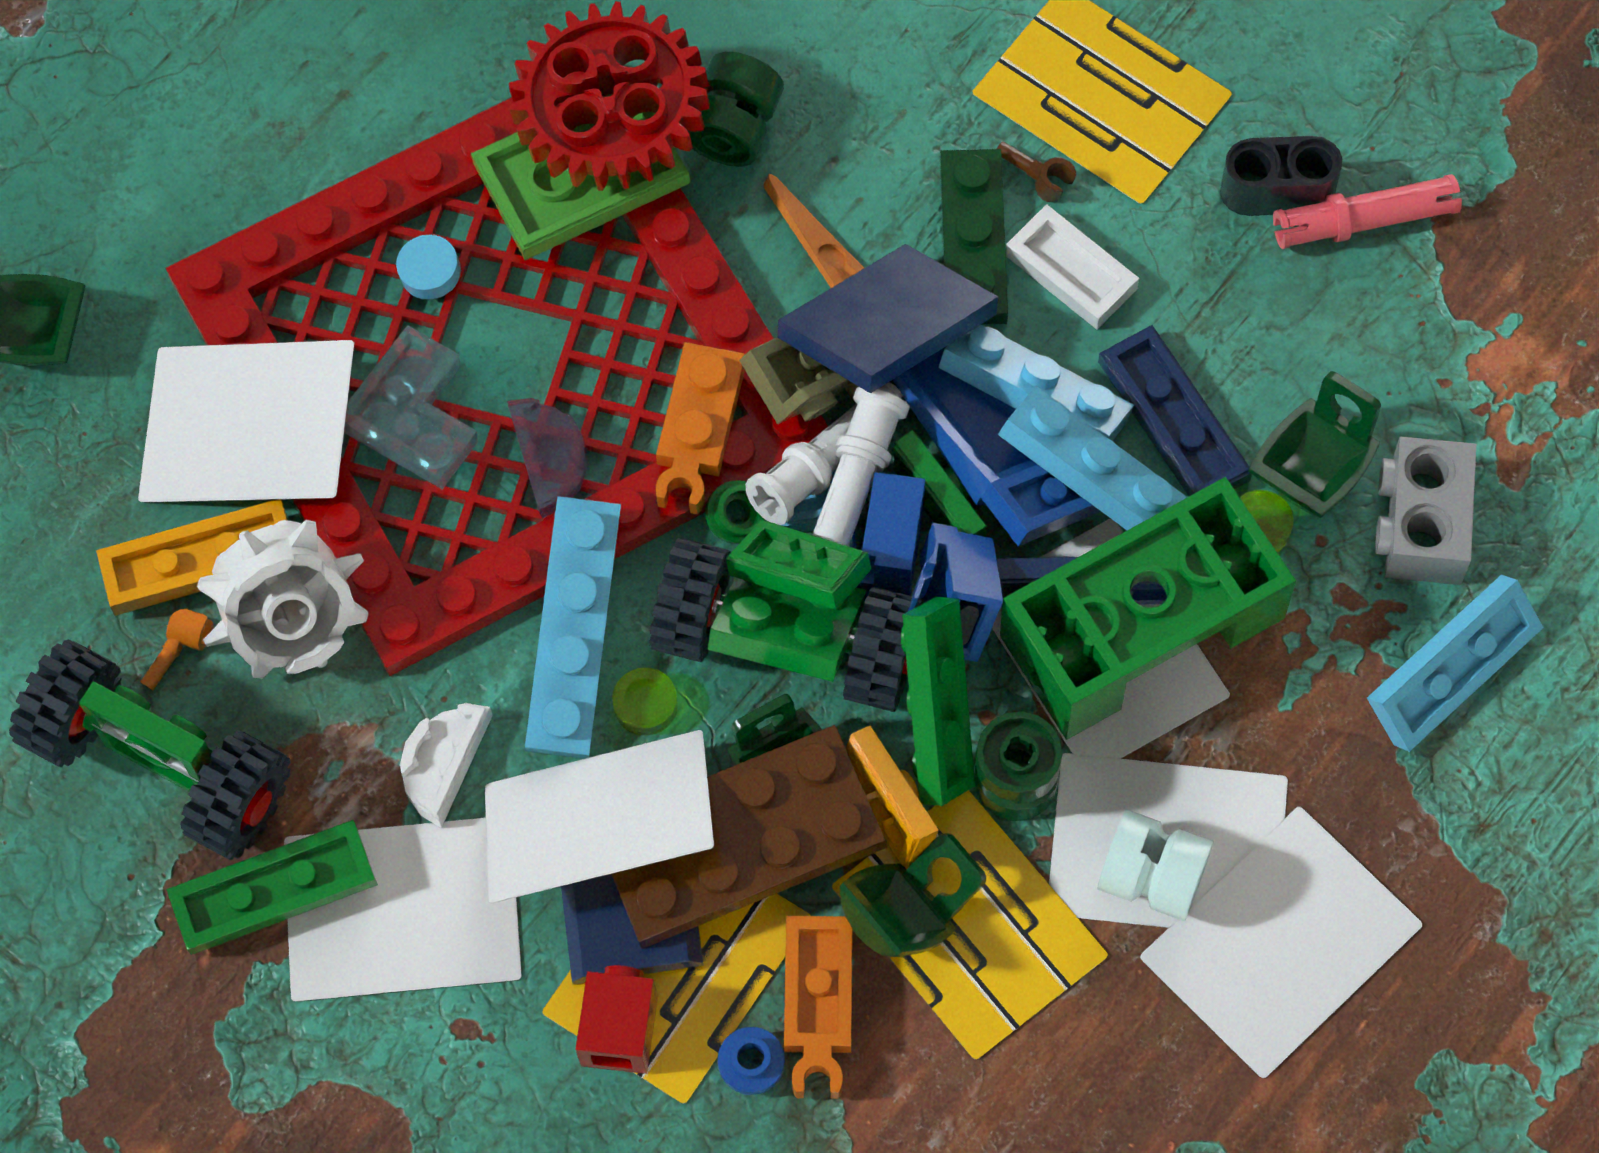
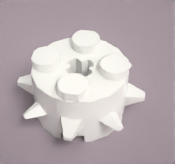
(282, 598)

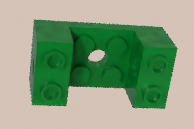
(1087, 636)

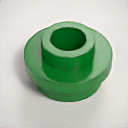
(716, 512)

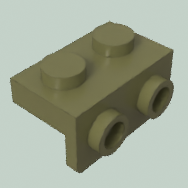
(793, 381)

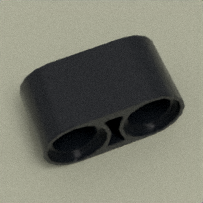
(1279, 166)

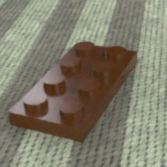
(772, 829)

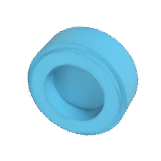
(428, 266)

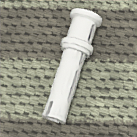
(860, 456)
(802, 472)

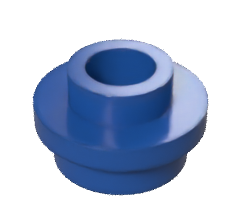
(751, 1080)

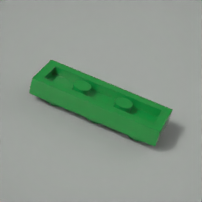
(938, 700)
(271, 887)

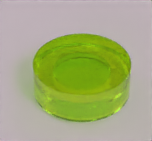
(1271, 514)
(645, 701)

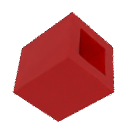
(617, 1020)

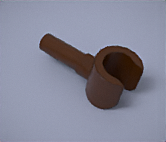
(1038, 171)

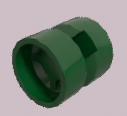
(741, 100)
(1014, 781)

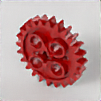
(617, 140)

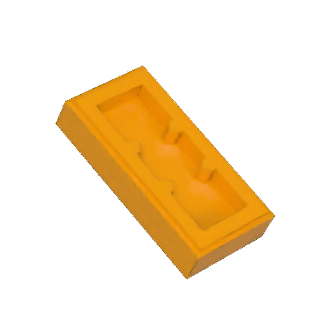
(891, 797)

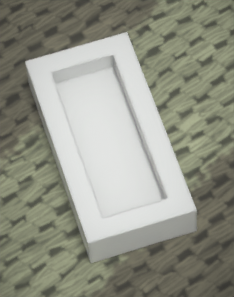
(1071, 266)

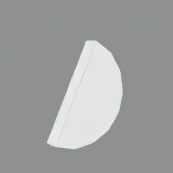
(439, 758)

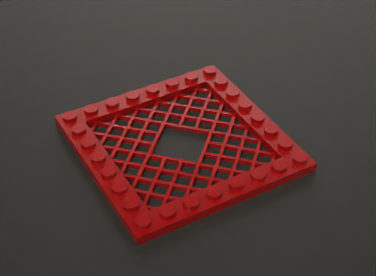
(508, 574)

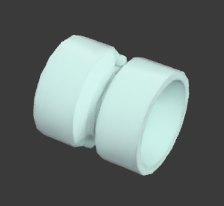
(1155, 865)

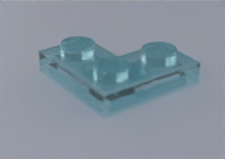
(396, 412)

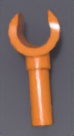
(185, 629)

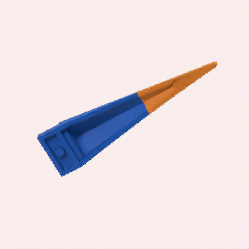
(954, 413)

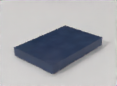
(887, 318)

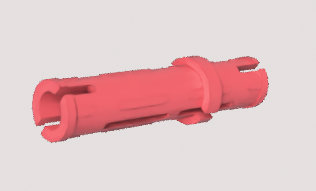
(1341, 216)

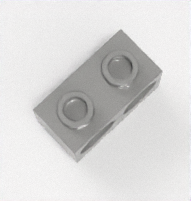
(1438, 511)

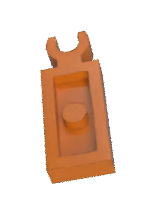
(698, 420)
(818, 997)

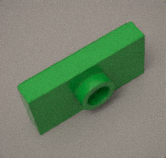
(944, 494)
(798, 564)

